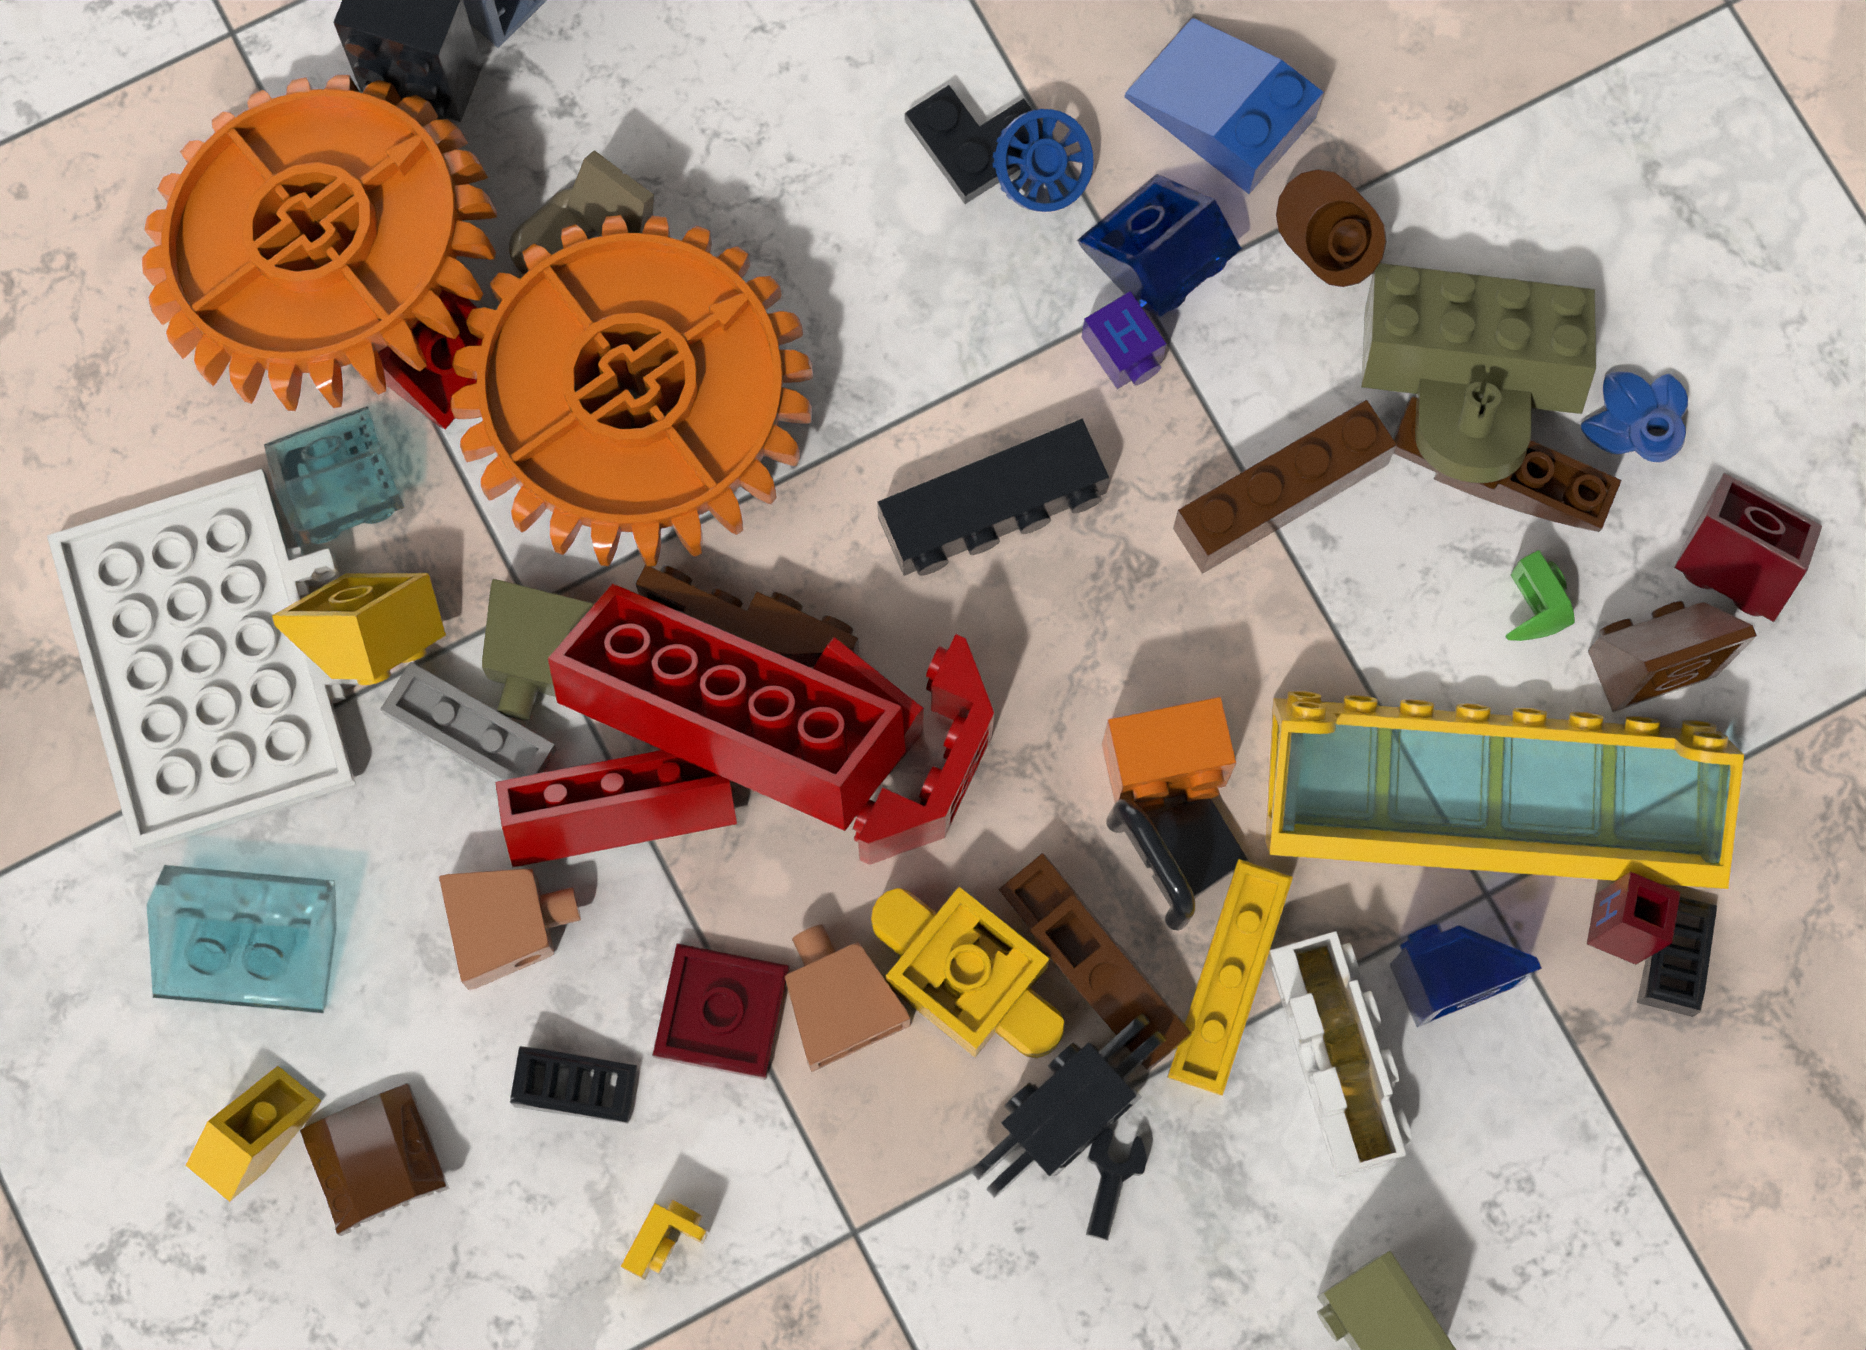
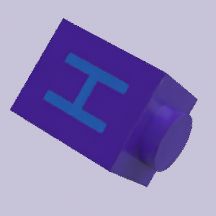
(1124, 341)

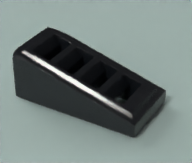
(1673, 999)
(524, 1076)

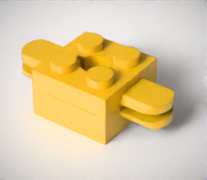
(967, 972)

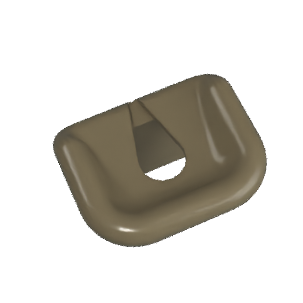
(596, 194)

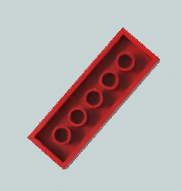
(728, 706)

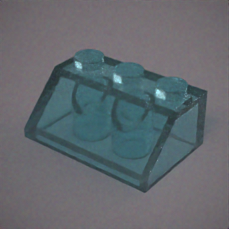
(241, 938)

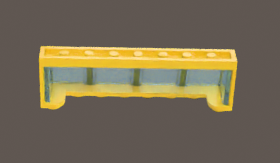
(1502, 790)

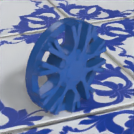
(1043, 160)

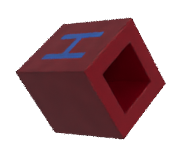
(1633, 918)

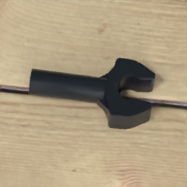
(1111, 1181)

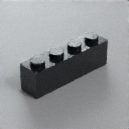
(993, 498)

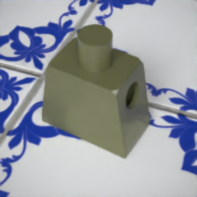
(520, 636)

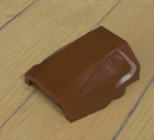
(374, 1157)

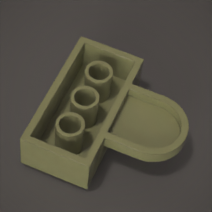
(1477, 360)

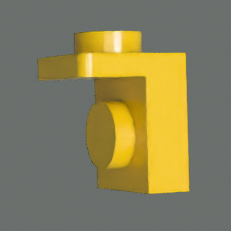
(652, 1245)

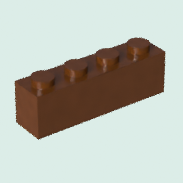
(1284, 486)

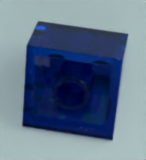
(1161, 243)
(1455, 970)

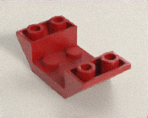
(899, 824)

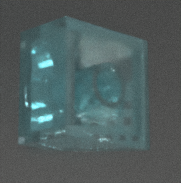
(333, 477)

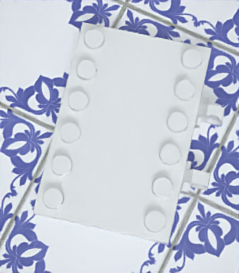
(183, 663)

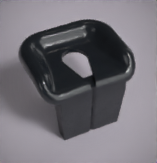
(1183, 846)

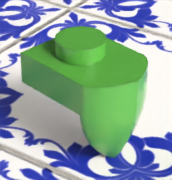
(1544, 591)

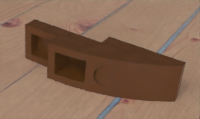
(1543, 486)
(768, 622)
(1091, 956)

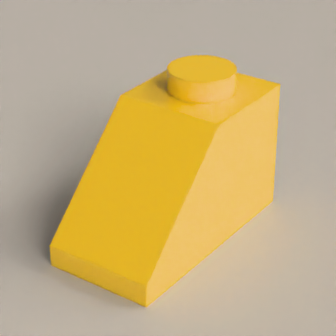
(251, 1133)

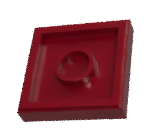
(721, 1011)

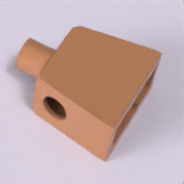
(502, 921)
(840, 999)

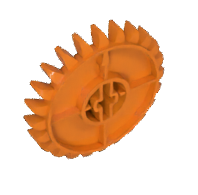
(316, 237)
(617, 320)

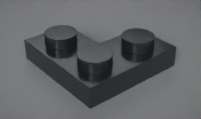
(962, 146)

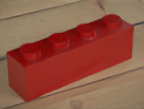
(609, 806)

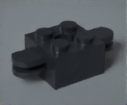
(1070, 1107)

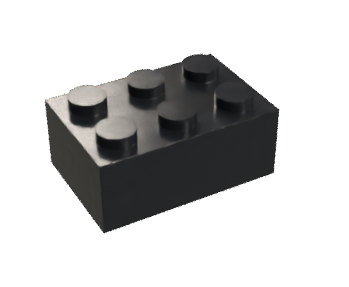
(415, 46)

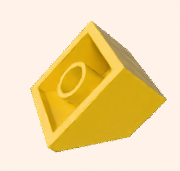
(364, 624)

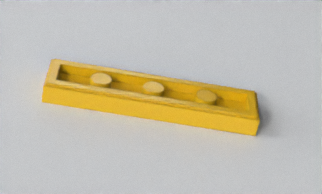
(1230, 977)

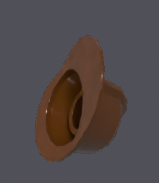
(1331, 227)

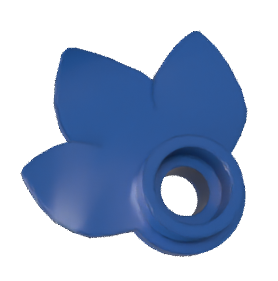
(1633, 411)

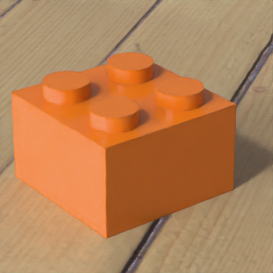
(1169, 753)

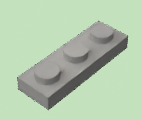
(466, 726)

